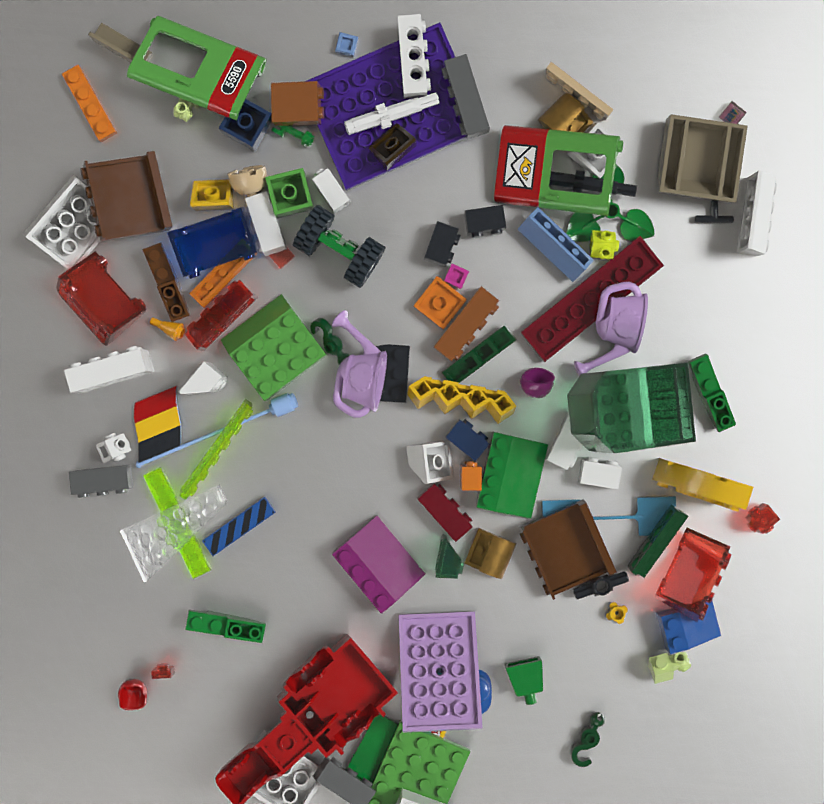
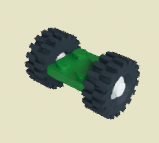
(316, 230)

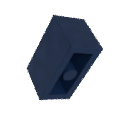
(467, 439)

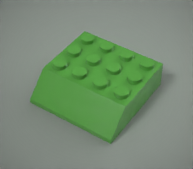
(273, 348)

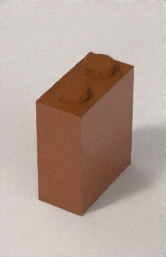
(297, 103)

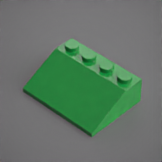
(511, 475)

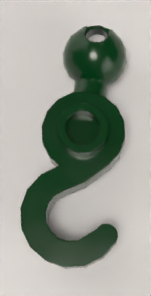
(332, 343)
(589, 739)

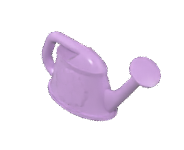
(620, 324)
(359, 374)

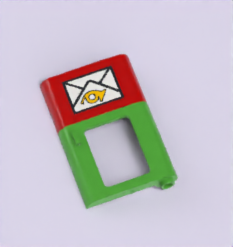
(527, 164)

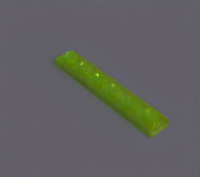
(212, 455)
(166, 498)

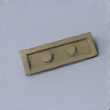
(117, 43)

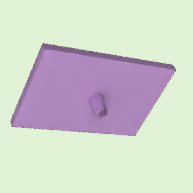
(446, 646)

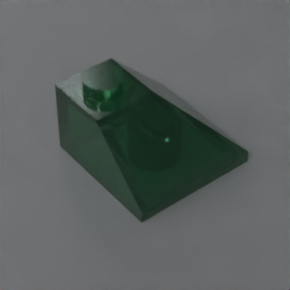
(448, 560)

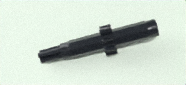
(589, 184)

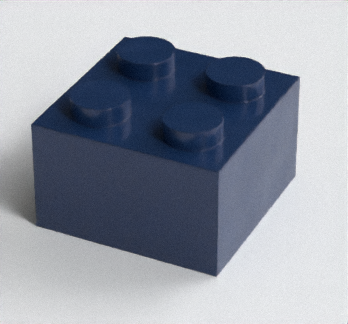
(249, 127)

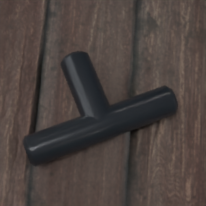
(713, 217)

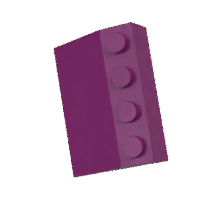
(378, 564)

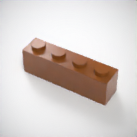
(466, 323)

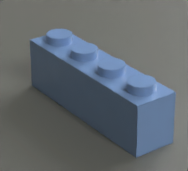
(555, 244)

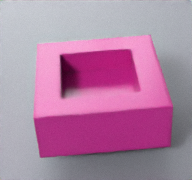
(456, 276)

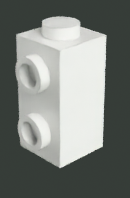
(331, 190)

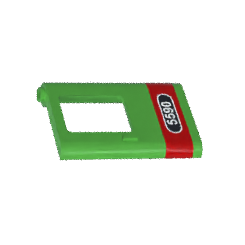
(220, 80)

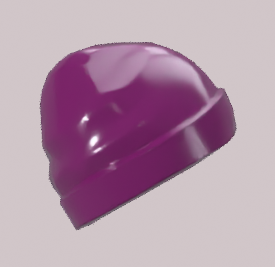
(537, 382)

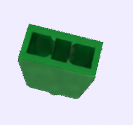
(526, 678)

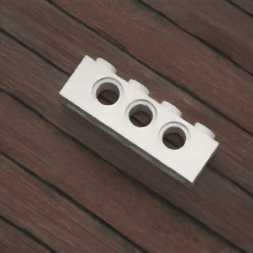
(413, 25)

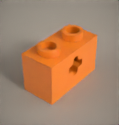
(471, 476)

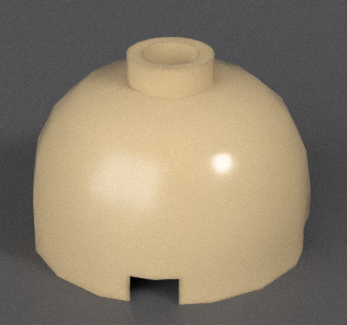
(249, 180)

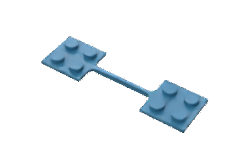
(648, 514)

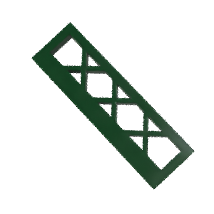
(657, 541)

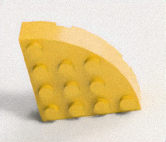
(703, 485)

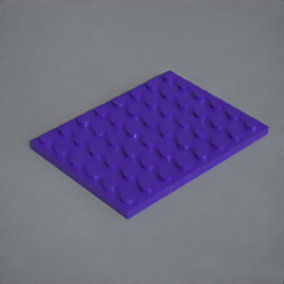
(375, 80)

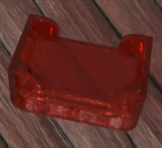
(98, 298)

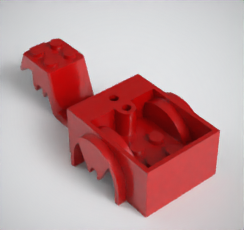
(341, 692)

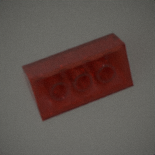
(220, 315)

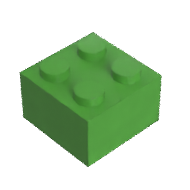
(289, 193)

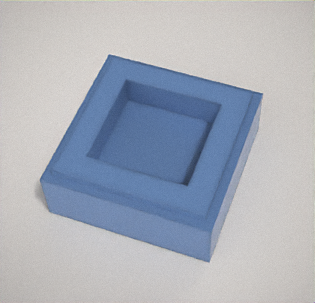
(346, 44)

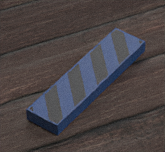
(239, 526)

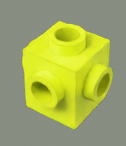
(603, 244)

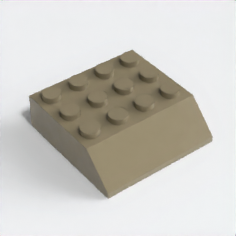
(701, 158)

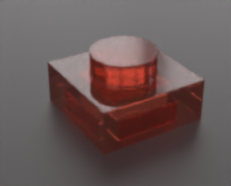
(163, 671)

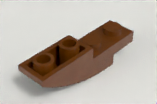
(166, 282)

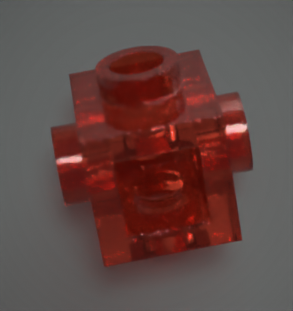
(762, 518)

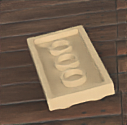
(572, 87)

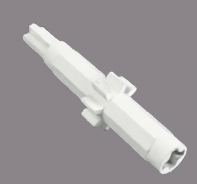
(384, 115)

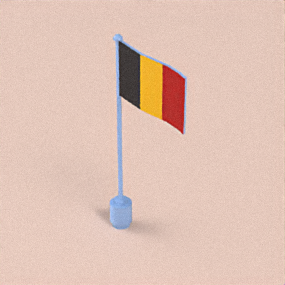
(160, 425)

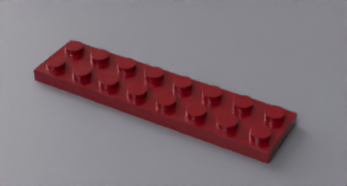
(580, 306)

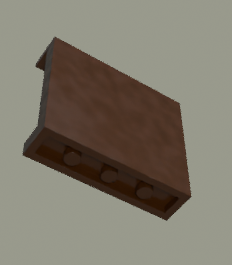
(126, 197)
(567, 548)

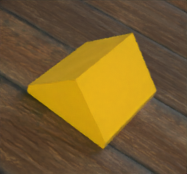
(212, 195)

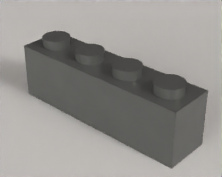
(466, 97)

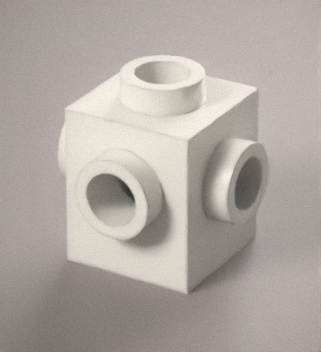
(113, 447)

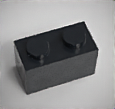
(485, 221)
(441, 244)

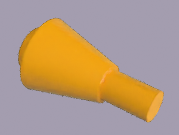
(172, 329)

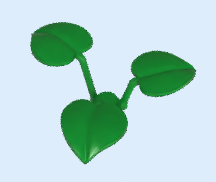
(635, 223)

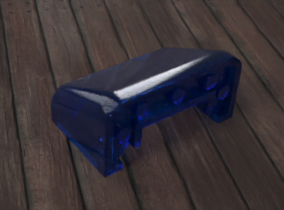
(213, 242)

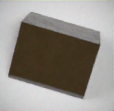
(393, 146)

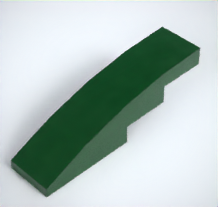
(480, 355)

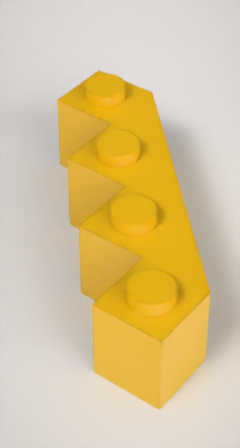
(471, 398)

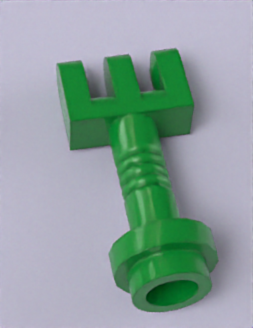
(306, 138)

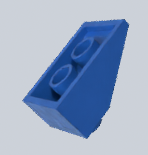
(683, 633)

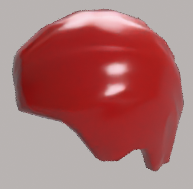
(132, 695)

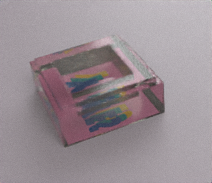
(732, 113)

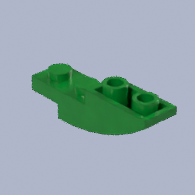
(711, 393)
(225, 625)

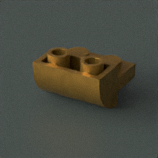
(566, 115)
(490, 553)

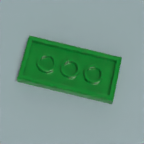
(373, 747)

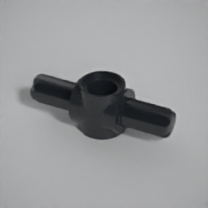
(610, 582)

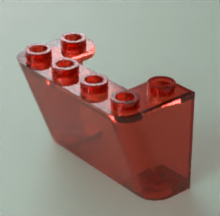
(694, 574)

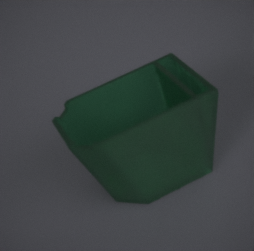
(632, 408)

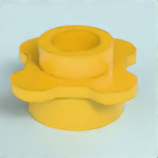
(619, 618)

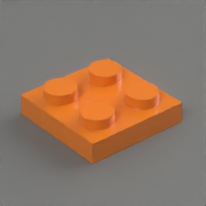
(440, 302)

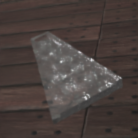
(164, 534)

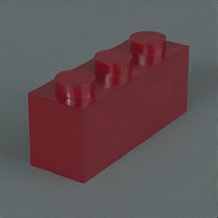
(445, 511)

